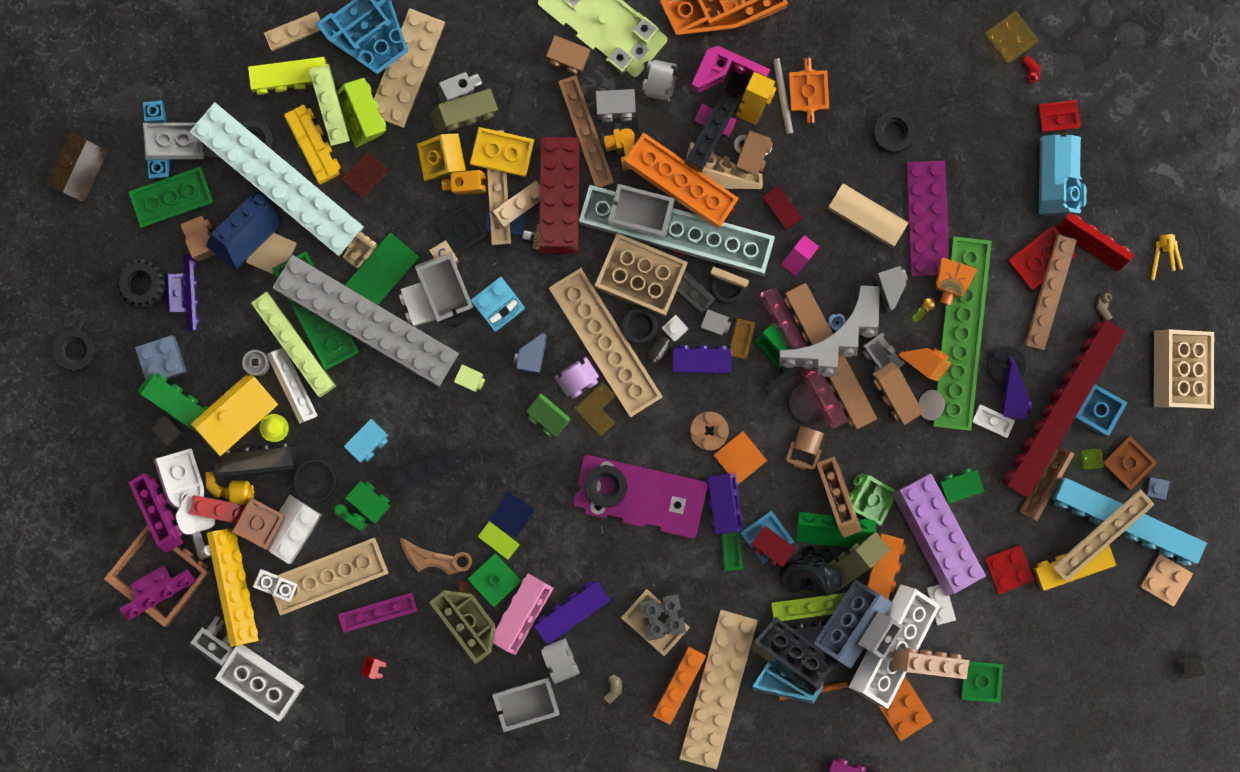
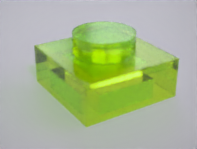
(1092, 459)

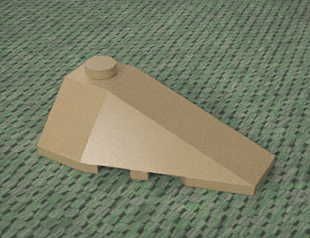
(727, 174)

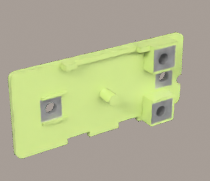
(610, 28)

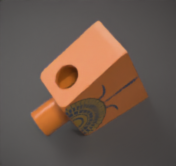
(953, 279)

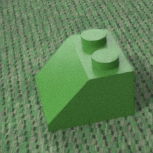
(547, 415)

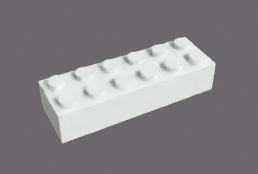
(875, 676)

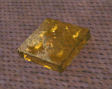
(1011, 37)

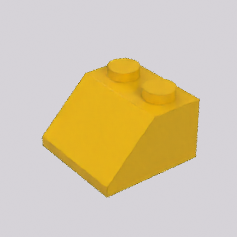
(441, 156)

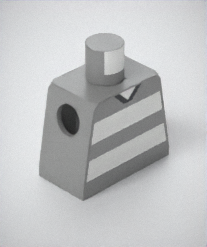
(451, 89)

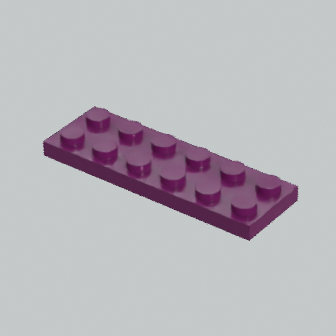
(927, 216)

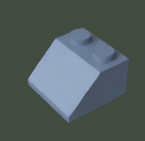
(531, 355)

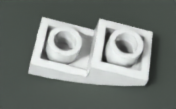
(275, 585)

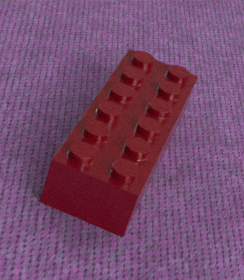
(559, 195)

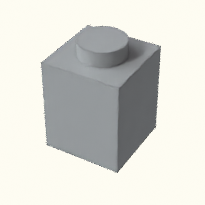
(715, 323)

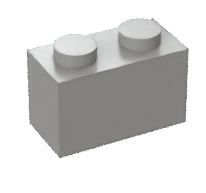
(881, 635)

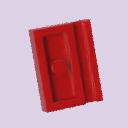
(1059, 116)

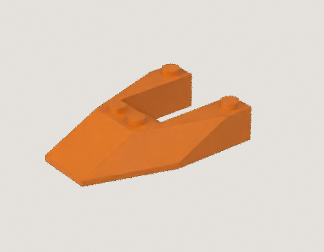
(715, 15)

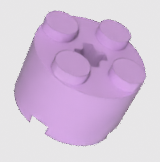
(577, 377)

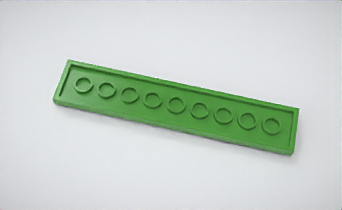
(963, 337)

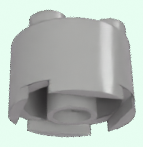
(660, 80)
(560, 661)

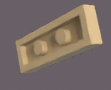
(293, 31)
(517, 204)

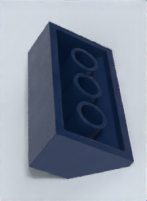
(245, 230)

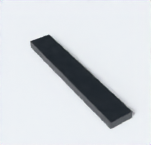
(717, 122)

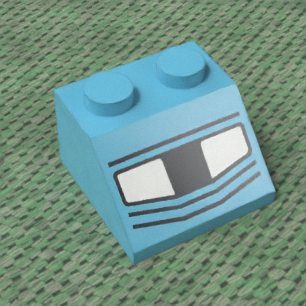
(498, 304)

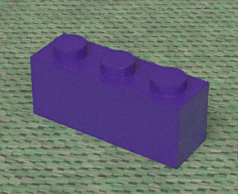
(702, 359)
(725, 503)

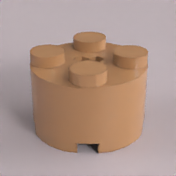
(709, 420)

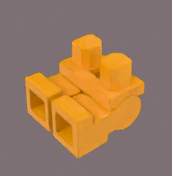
(620, 141)

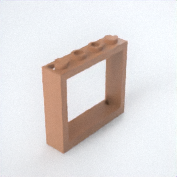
(128, 592)

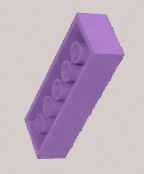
(938, 535)

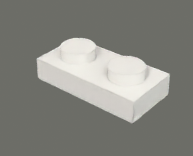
(993, 421)
(945, 612)

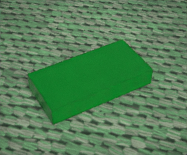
(732, 551)

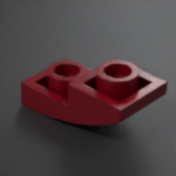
(782, 207)

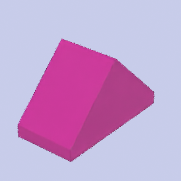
(799, 255)

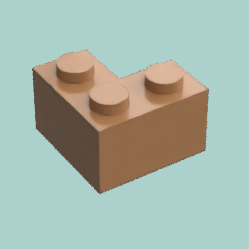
(197, 234)

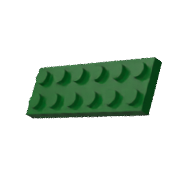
(327, 340)

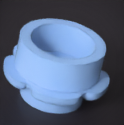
(833, 318)

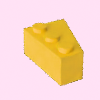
(757, 94)

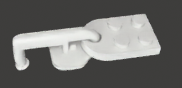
(179, 478)

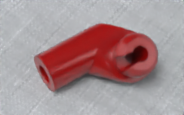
(1033, 69)

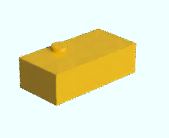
(234, 414)

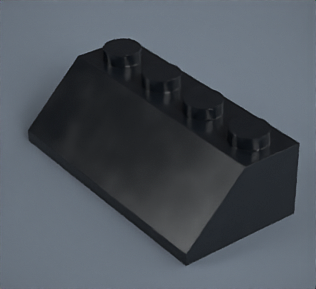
(255, 462)

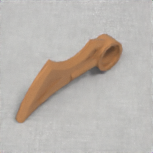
(423, 558)

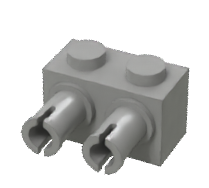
(210, 646)

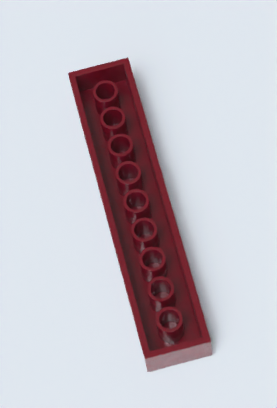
(1064, 408)

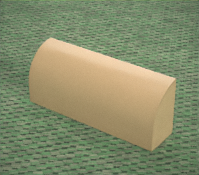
(867, 215)

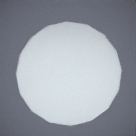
(932, 404)

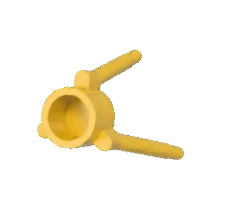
(1168, 244)

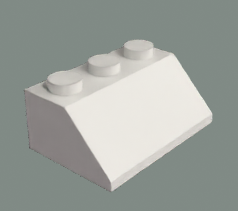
(294, 529)

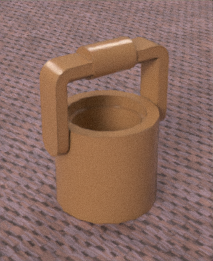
(808, 442)

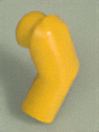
(212, 487)

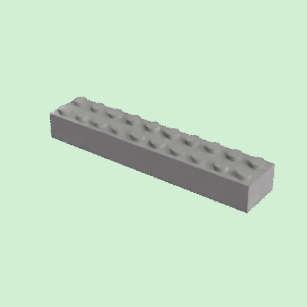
(365, 321)

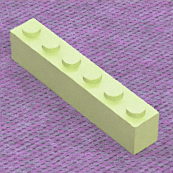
(293, 344)

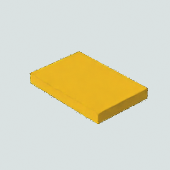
(502, 152)

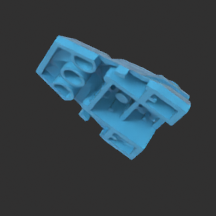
(366, 32)

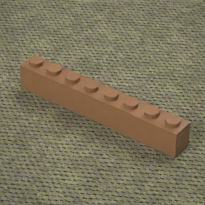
(817, 330)

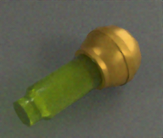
(927, 305)

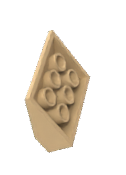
(641, 275)
(1183, 369)

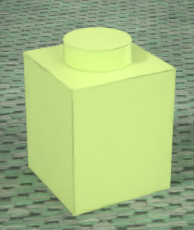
(469, 378)

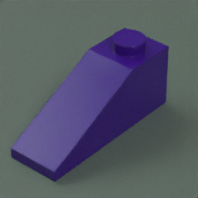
(1015, 397)

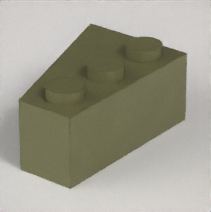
(463, 111)
(860, 558)

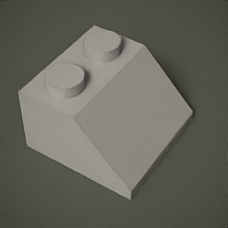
(891, 286)

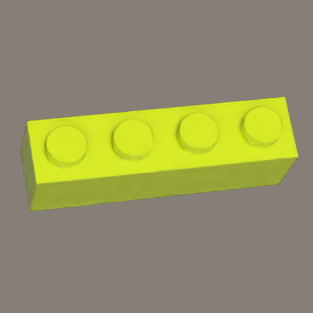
(283, 75)

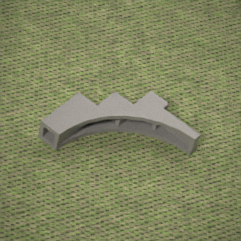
(844, 342)

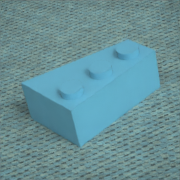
(777, 683)

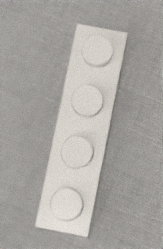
(292, 385)

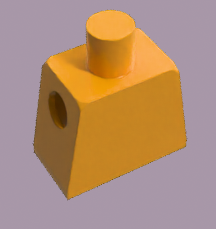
(473, 183)

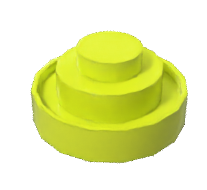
(274, 428)

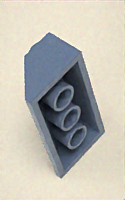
(850, 622)

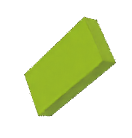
(498, 540)

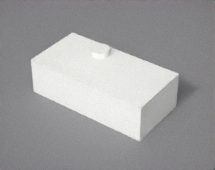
(259, 682)

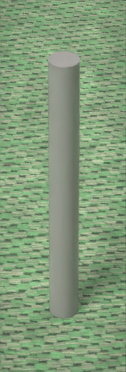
(782, 96)

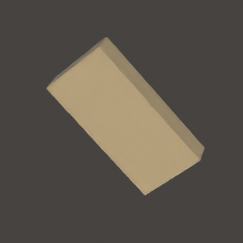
(729, 277)

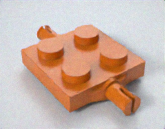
(809, 90)

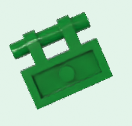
(354, 519)

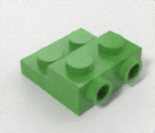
(871, 498)

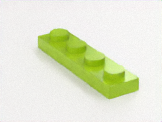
(806, 607)

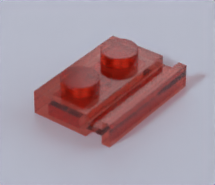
(365, 174)

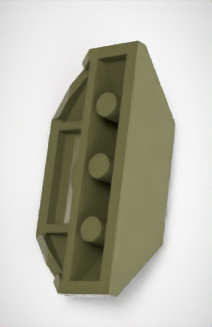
(467, 622)

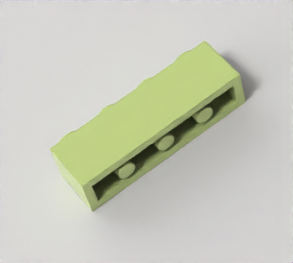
(329, 104)

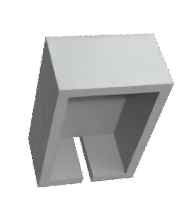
(641, 211)
(443, 286)
(526, 704)

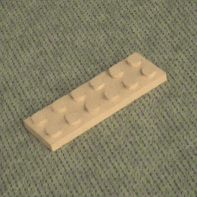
(404, 76)
(333, 575)

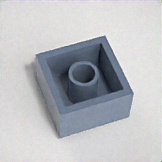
(161, 357)

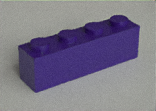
(570, 614)

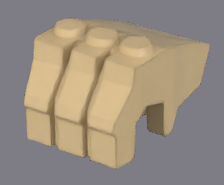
(359, 250)

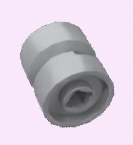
(256, 363)

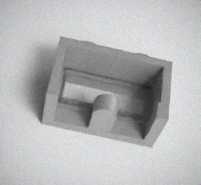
(881, 353)

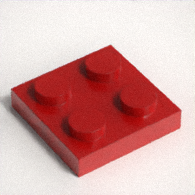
(1009, 569)

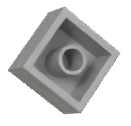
(615, 105)

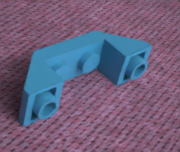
(155, 113)

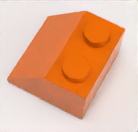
(929, 362)

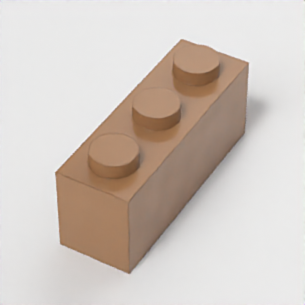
(897, 393)

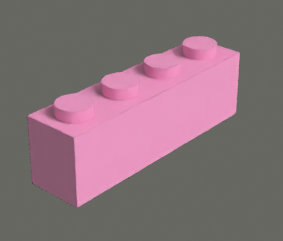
(521, 614)

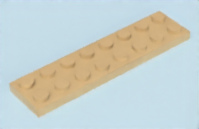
(605, 342)
(718, 689)

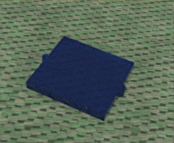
(512, 514)

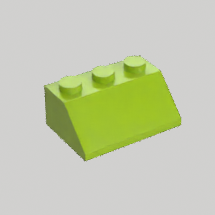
(360, 112)

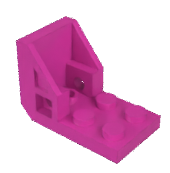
(711, 74)

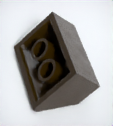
(77, 167)

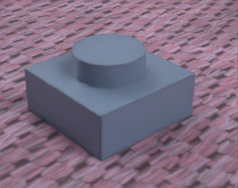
(1157, 488)

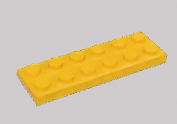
(232, 587)

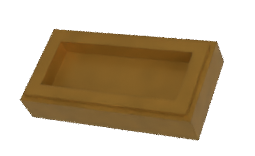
(742, 338)

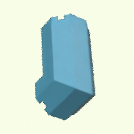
(1060, 176)

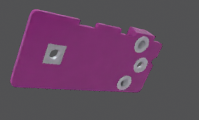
(648, 497)

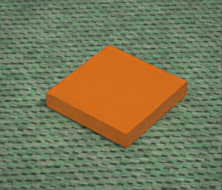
(740, 457)

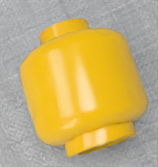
(239, 491)

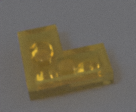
(592, 408)

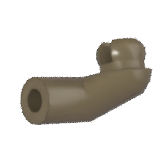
(1102, 305)
(616, 688)

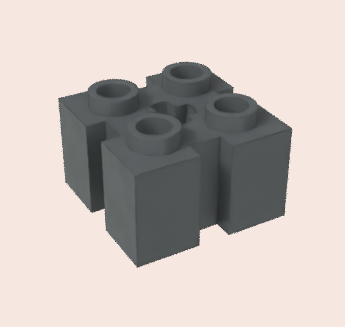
(673, 624)

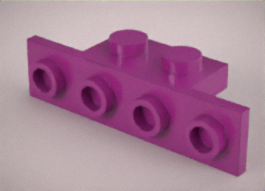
(154, 589)

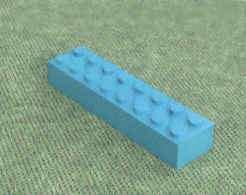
(1146, 529)

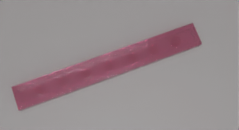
(794, 340)

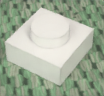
(675, 328)

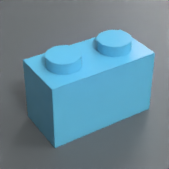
(366, 441)

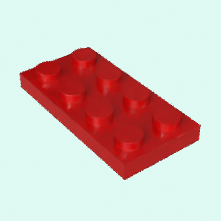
(1094, 242)

